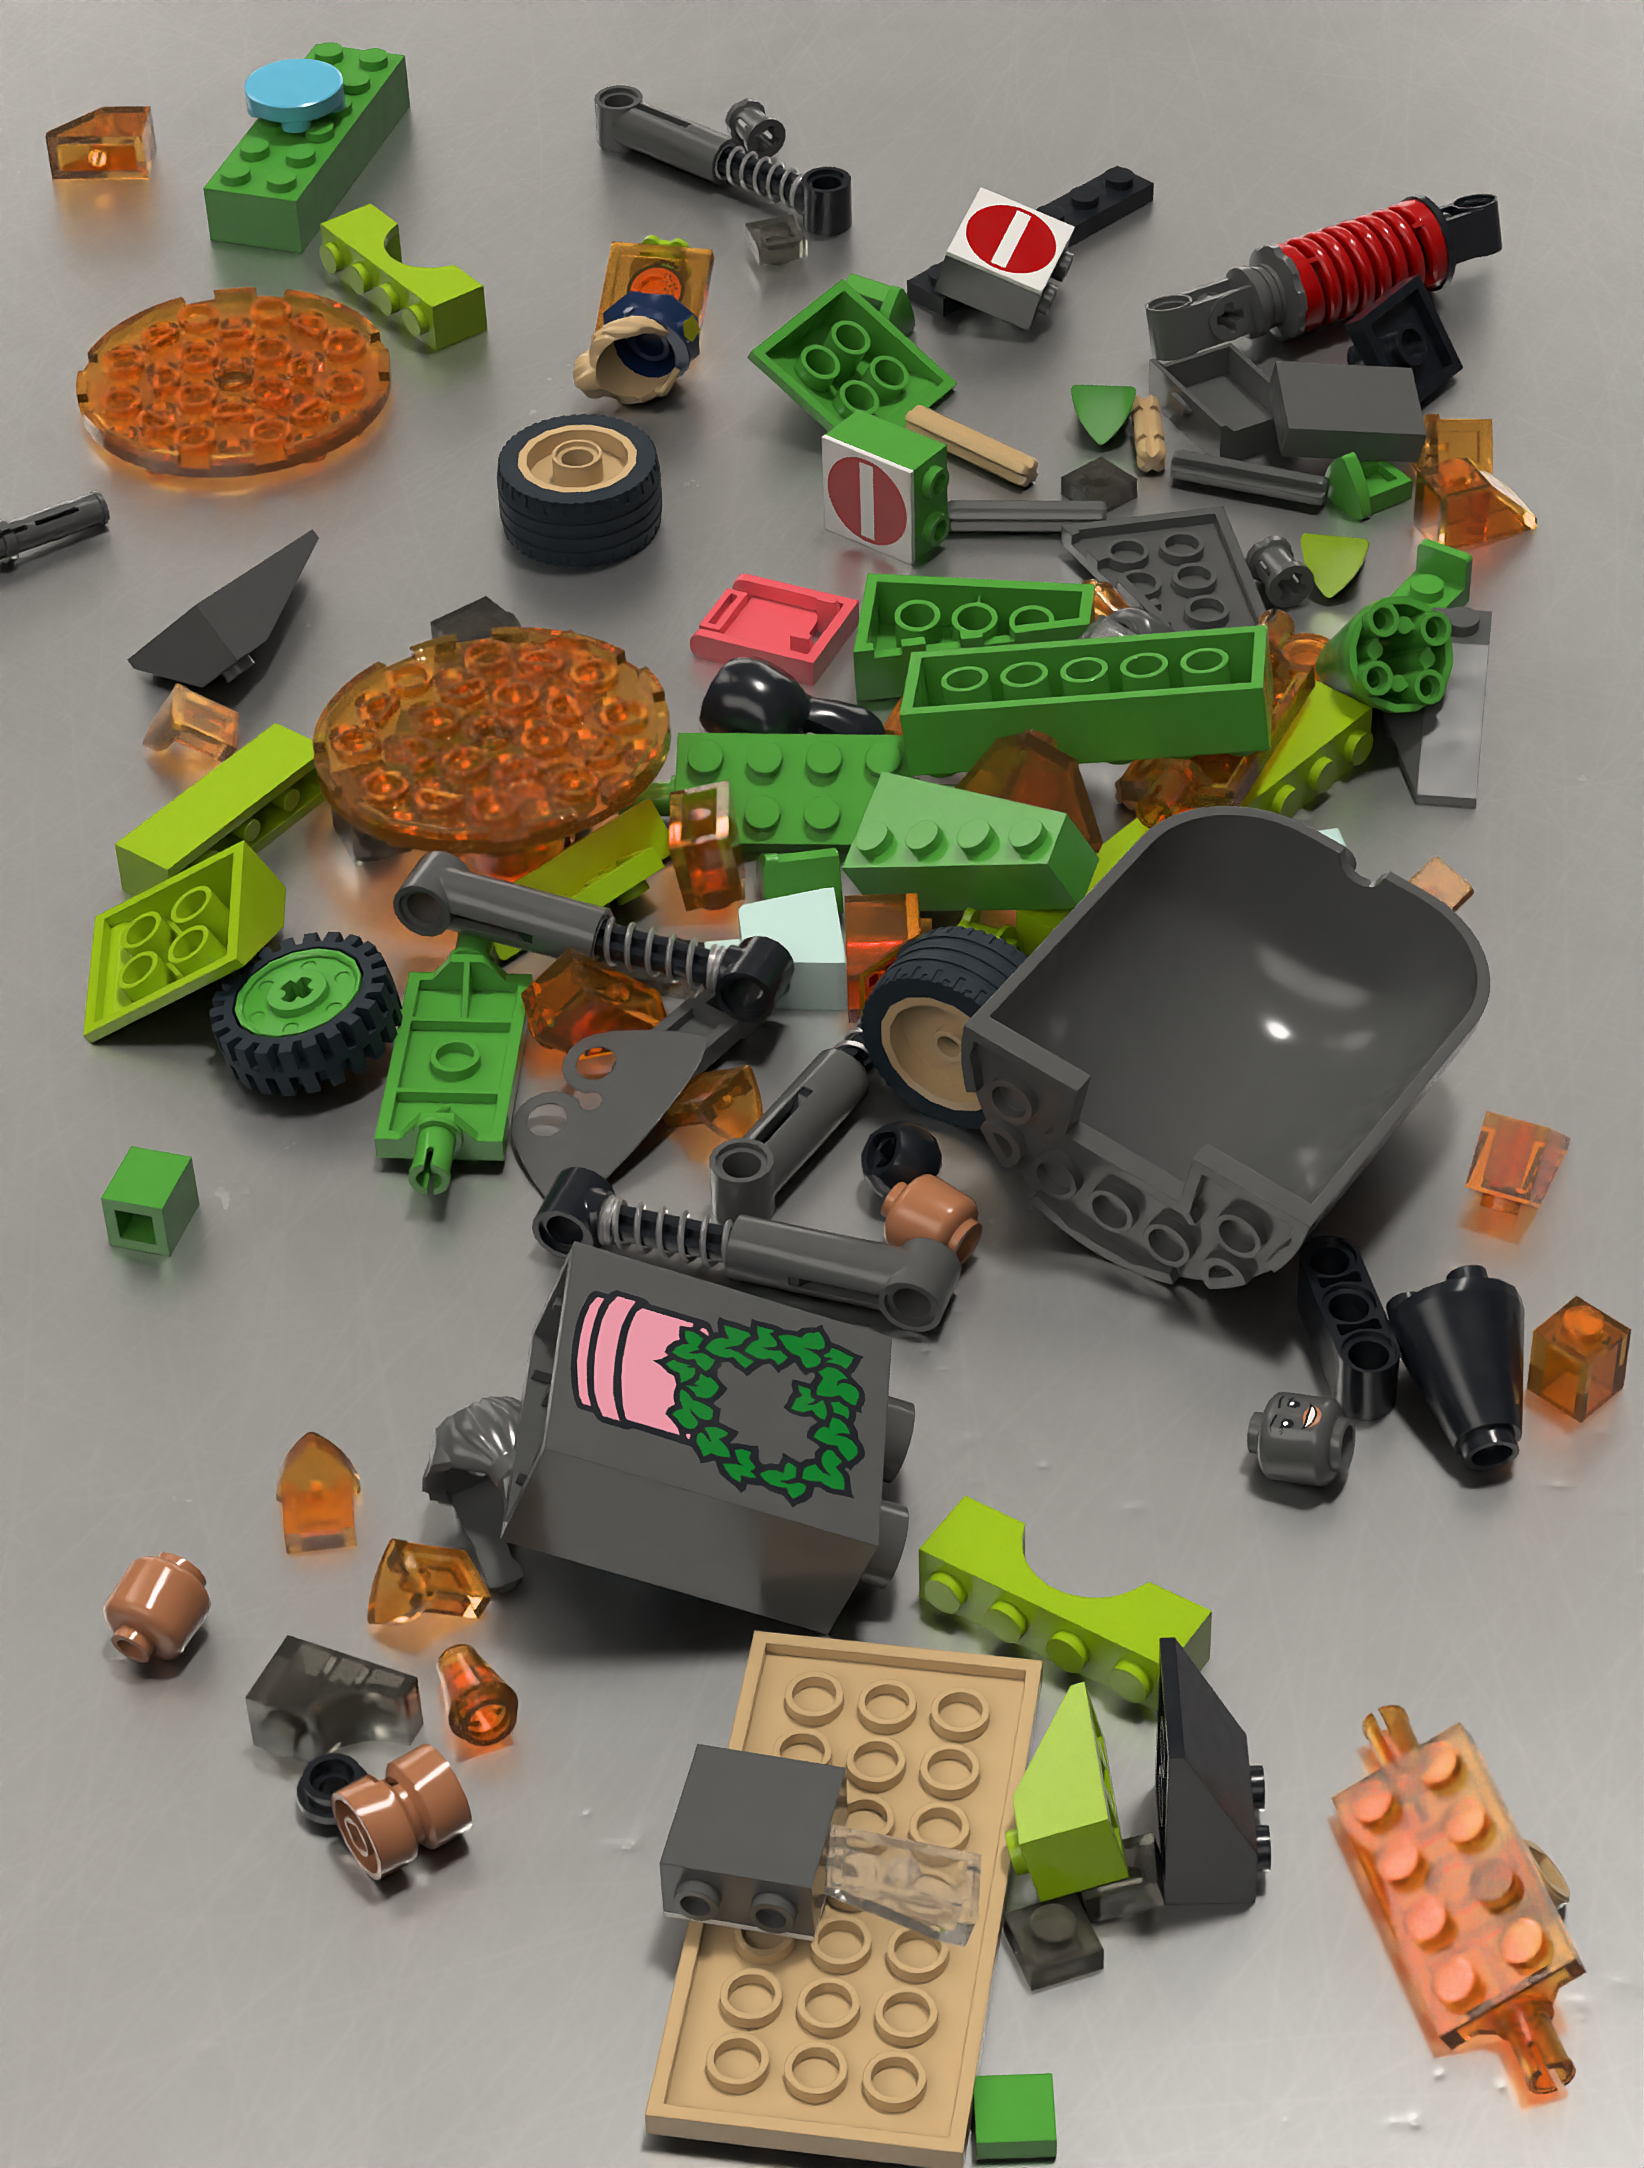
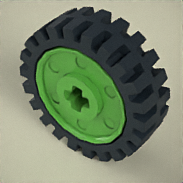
(306, 1013)

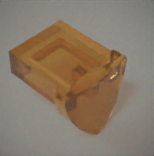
(1457, 440)
(194, 723)
(719, 1099)
(317, 1496)
(427, 1580)

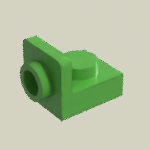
(1440, 576)

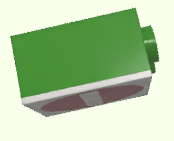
(885, 486)

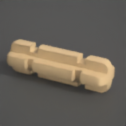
(1148, 434)

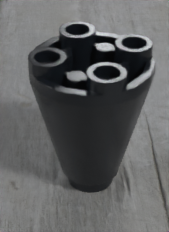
(1467, 1360)

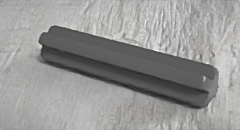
(1249, 477)
(1021, 515)

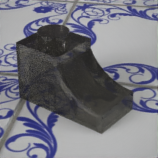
(325, 1700)

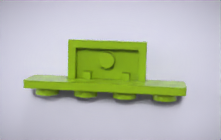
(604, 863)

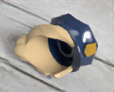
(639, 349)

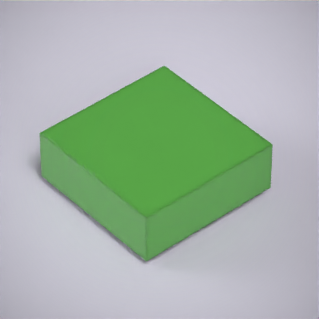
(1015, 2116)

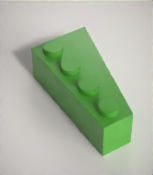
(954, 613)
(967, 850)

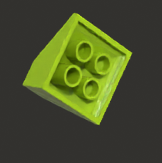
(180, 937)

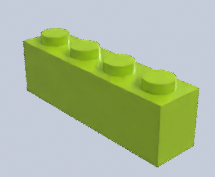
(244, 798)

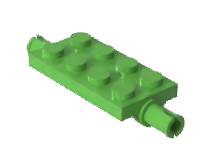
(787, 787)
(454, 1065)

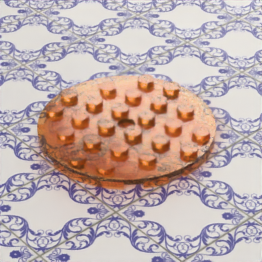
(234, 383)
(492, 741)

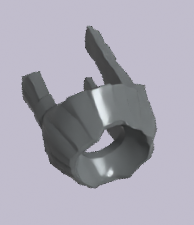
(472, 1473)

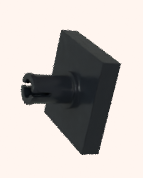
(1404, 333)

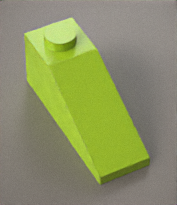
(1068, 1807)

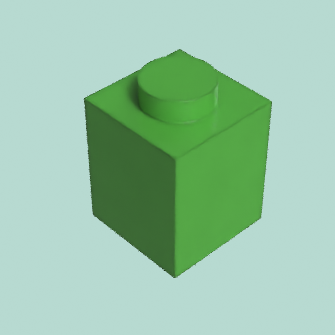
(150, 1201)

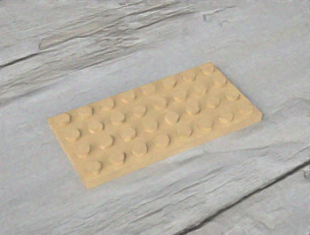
(871, 2027)

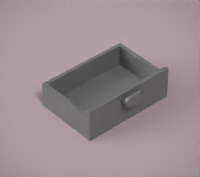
(1217, 402)
(1346, 410)

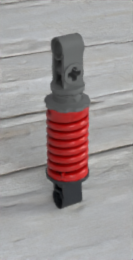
(1326, 274)

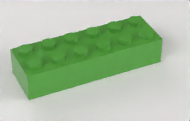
(286, 184)
(1094, 696)

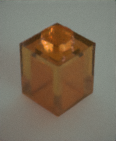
(1578, 1359)

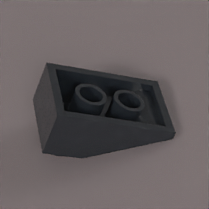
(1204, 1791)

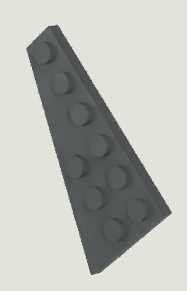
(1172, 566)

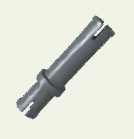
(51, 524)

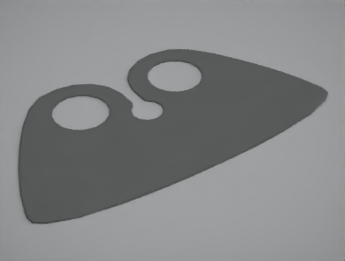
(635, 1095)

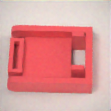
(777, 625)

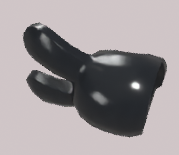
(765, 699)

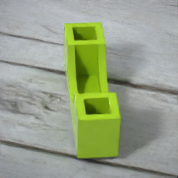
(432, 303)
(980, 1572)

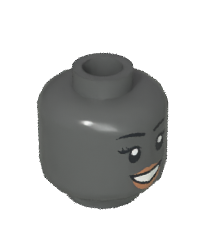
(1302, 1439)

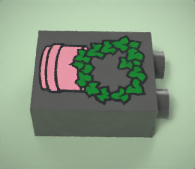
(707, 1441)

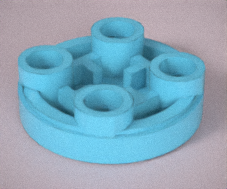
(294, 92)

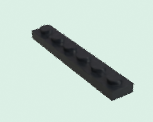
(1084, 207)

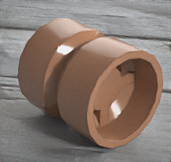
(410, 1807)

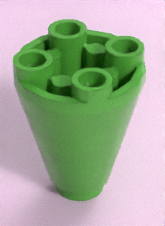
(1390, 655)

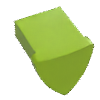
(1333, 560)

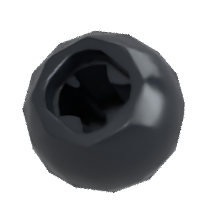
(899, 1154)

